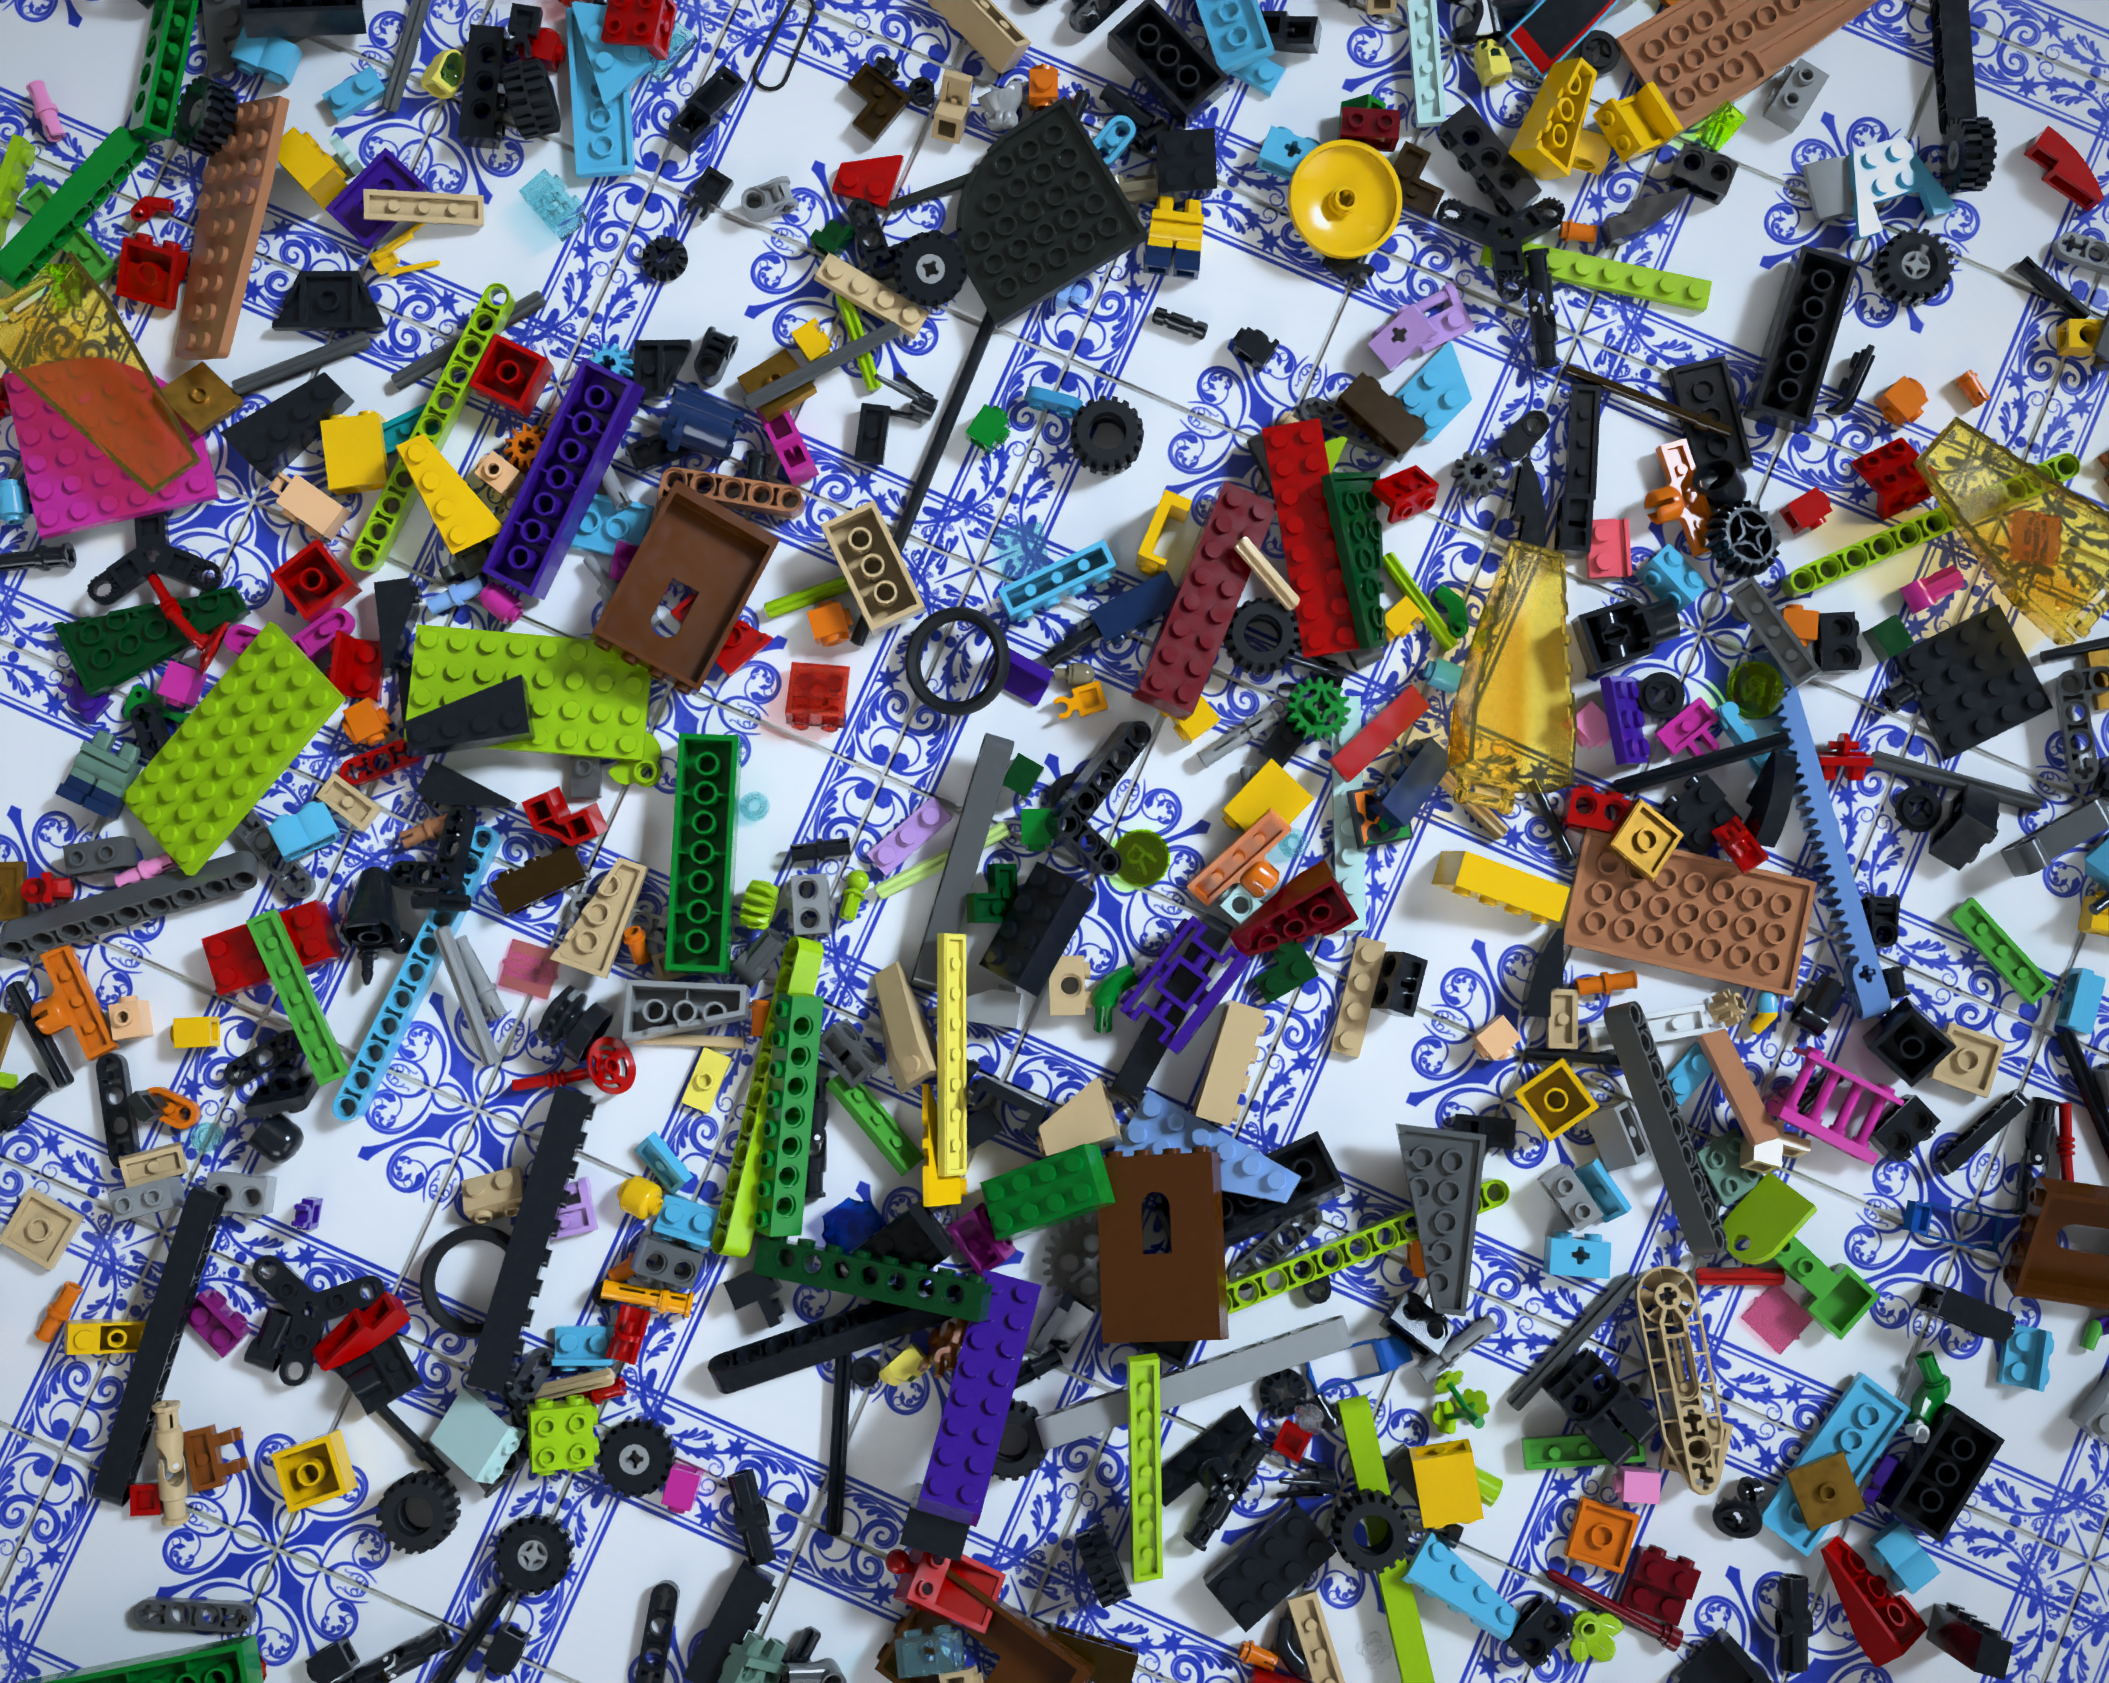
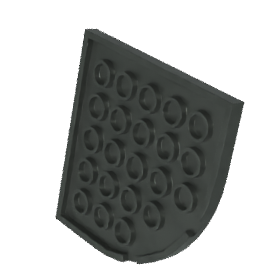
(1041, 214)

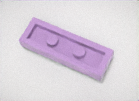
(909, 836)

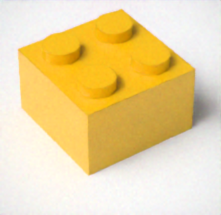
(311, 167)
(1556, 1099)
(314, 1470)

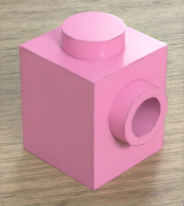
(1592, 726)
(1637, 1484)

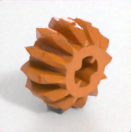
(521, 441)

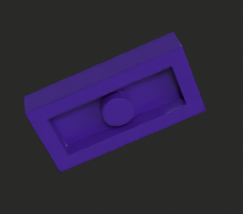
(1026, 678)

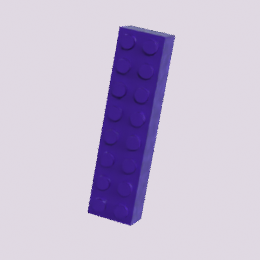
(563, 479)
(979, 1403)

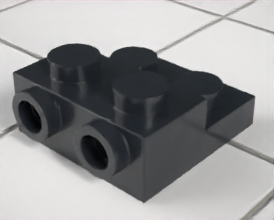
(1698, 812)

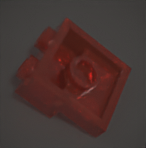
(817, 696)

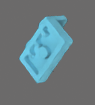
(686, 1221)
(582, 1346)
(2026, 1358)

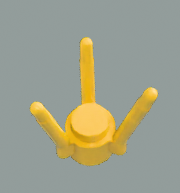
(386, 258)

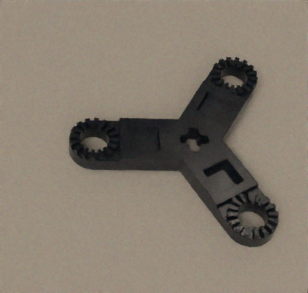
(1488, 229)
(136, 567)
(294, 1296)

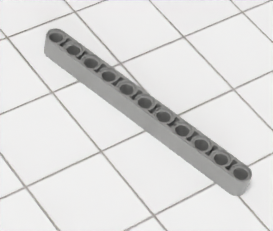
(1198, 1380)

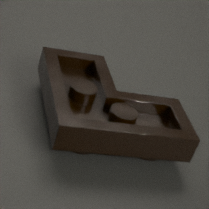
(883, 99)
(1416, 193)

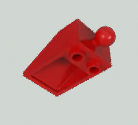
(928, 1588)

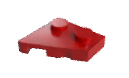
(869, 179)

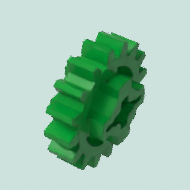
(1309, 718)

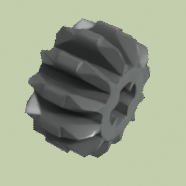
(1485, 468)

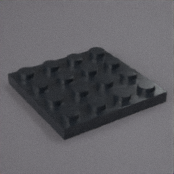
(1973, 681)

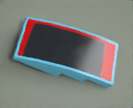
(1554, 29)

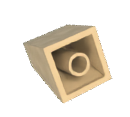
(1082, 1120)

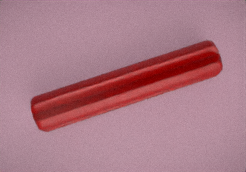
(1740, 1276)

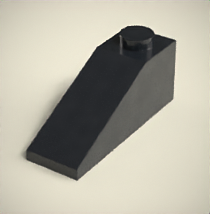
(397, 614)
(452, 789)

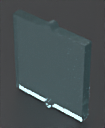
(1021, 550)

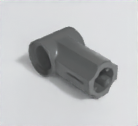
(755, 962)
(813, 1672)

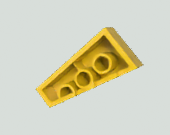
(1555, 120)
(448, 499)
(1501, 886)

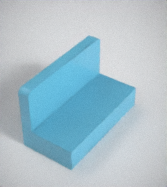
(2080, 1000)

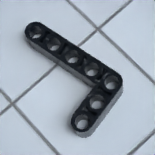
(1093, 796)

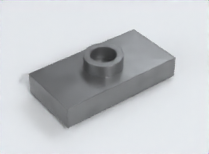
(585, 777)

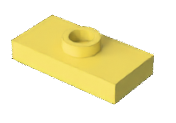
(706, 1080)

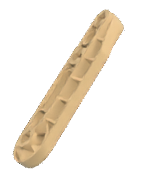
(1687, 1394)

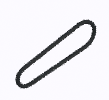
(754, 72)

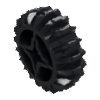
(1754, 552)

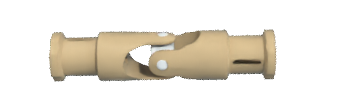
(169, 1445)

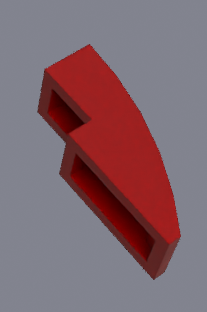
(2065, 168)
(361, 1331)

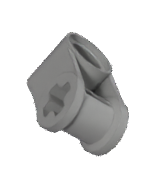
(771, 199)

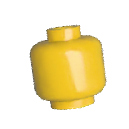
(640, 1197)

